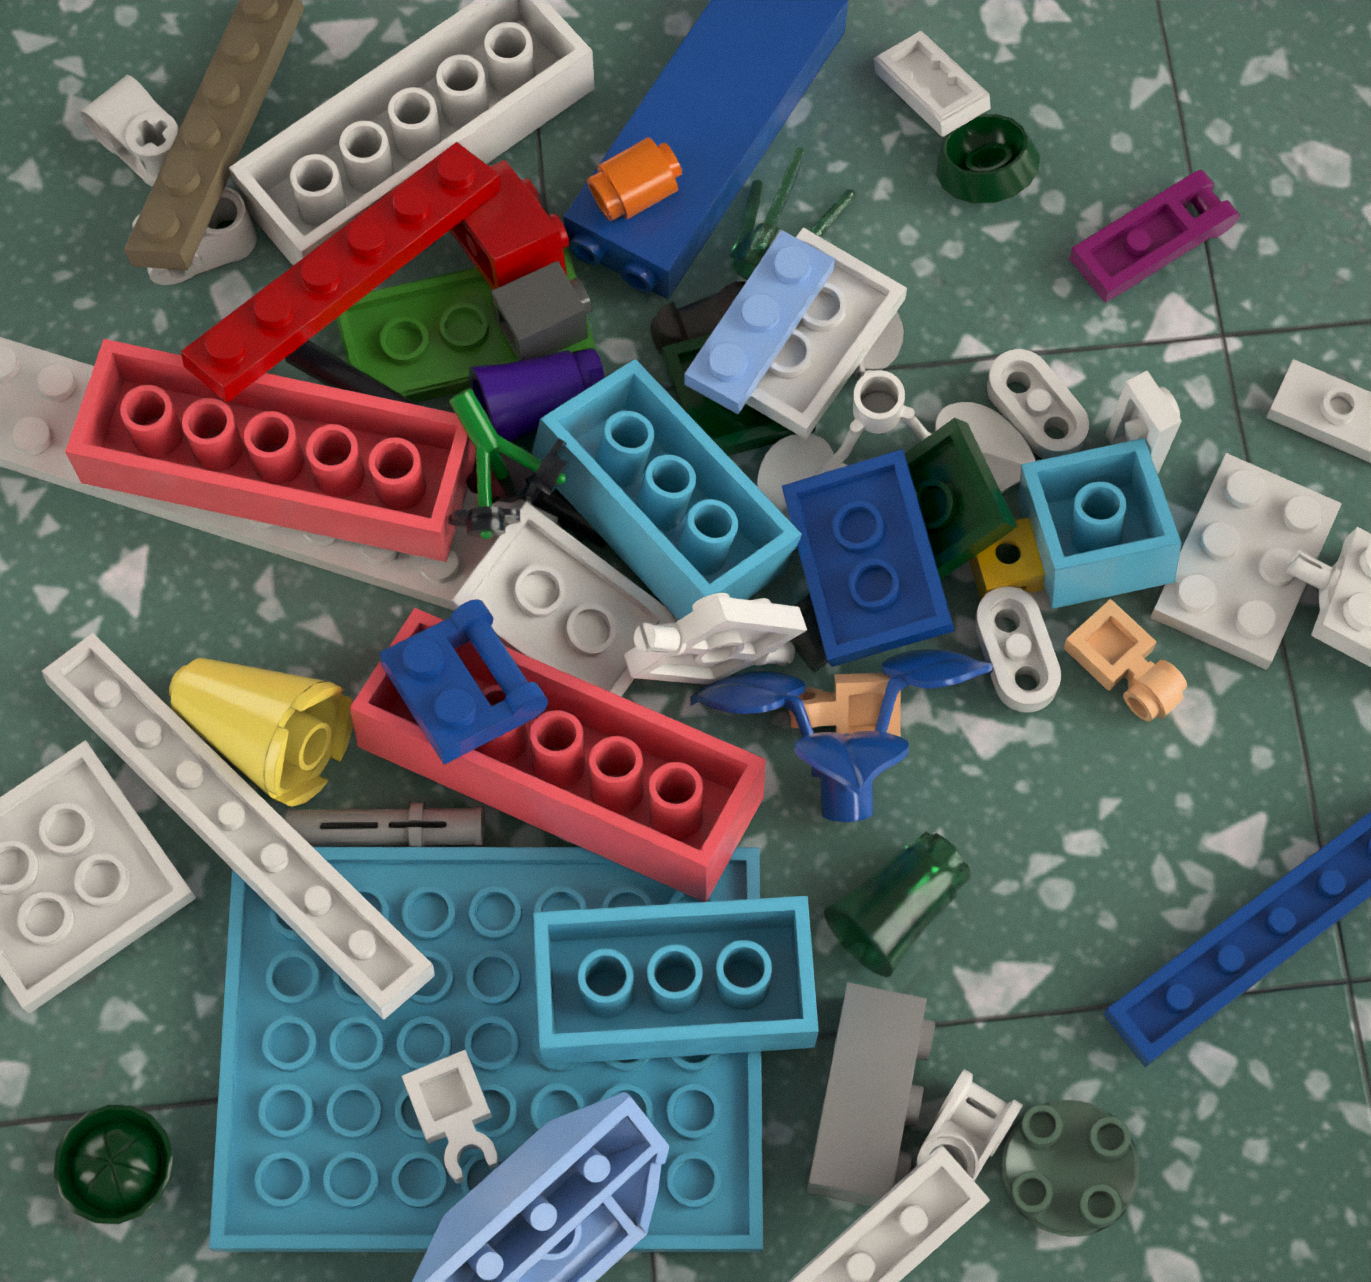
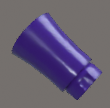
(527, 390)

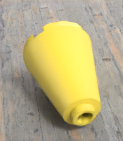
(266, 723)

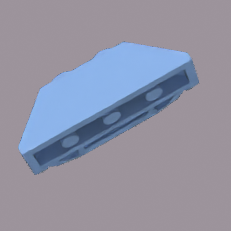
(557, 1204)

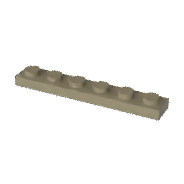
(212, 134)

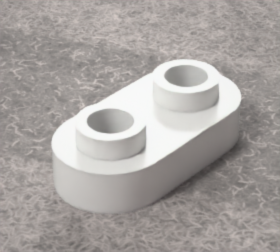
(1042, 406)
(1017, 652)

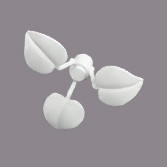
(878, 409)

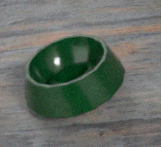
(987, 160)
(113, 1164)

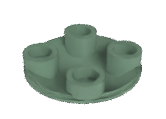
(1070, 1168)

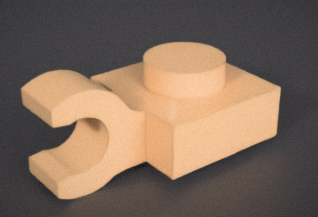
(852, 705)

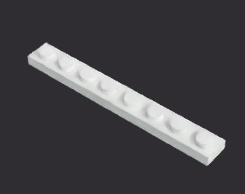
(240, 826)

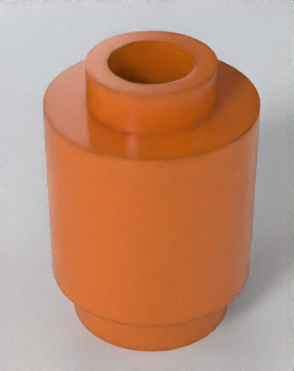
(635, 179)

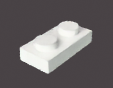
(1145, 413)

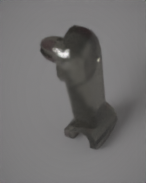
(694, 319)

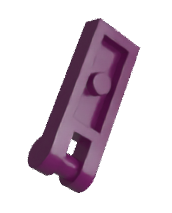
(1152, 235)

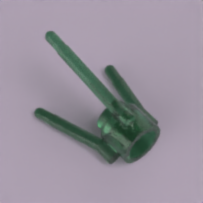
(754, 243)

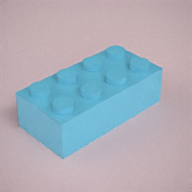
(665, 493)
(675, 980)

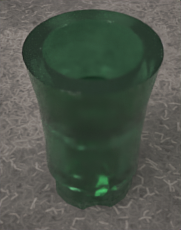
(898, 902)

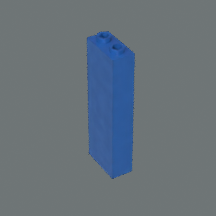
(719, 115)

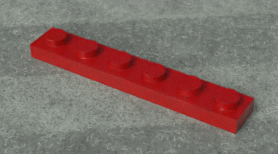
(340, 272)

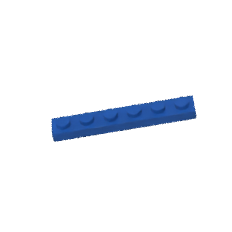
(1246, 946)

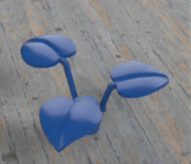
(846, 760)

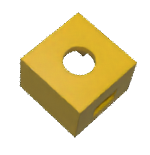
(1026, 572)

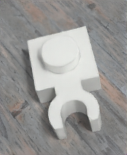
(449, 1106)

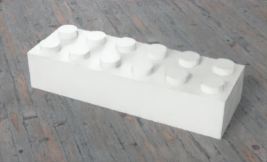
(469, 81)

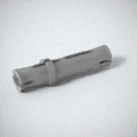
(461, 826)

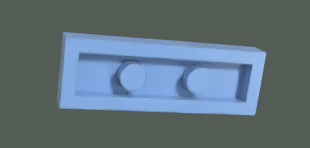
(759, 322)

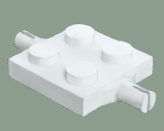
(1343, 595)
(716, 640)

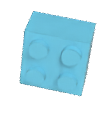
(1100, 523)

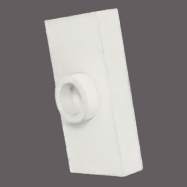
(932, 83)
(1324, 409)

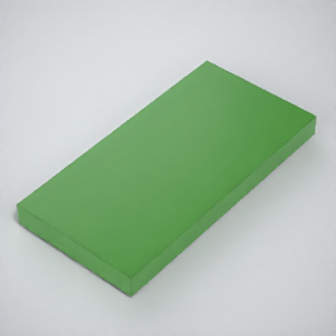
(430, 333)

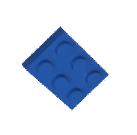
(867, 558)

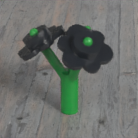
(501, 476)

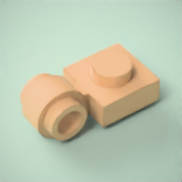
(1116, 648)

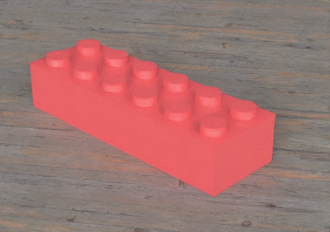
(274, 452)
(586, 770)

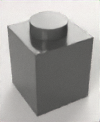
(542, 312)

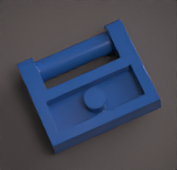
(444, 692)

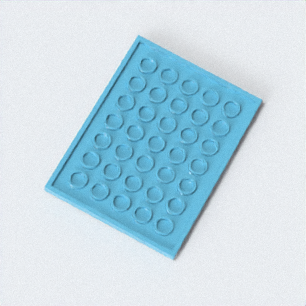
(311, 1090)

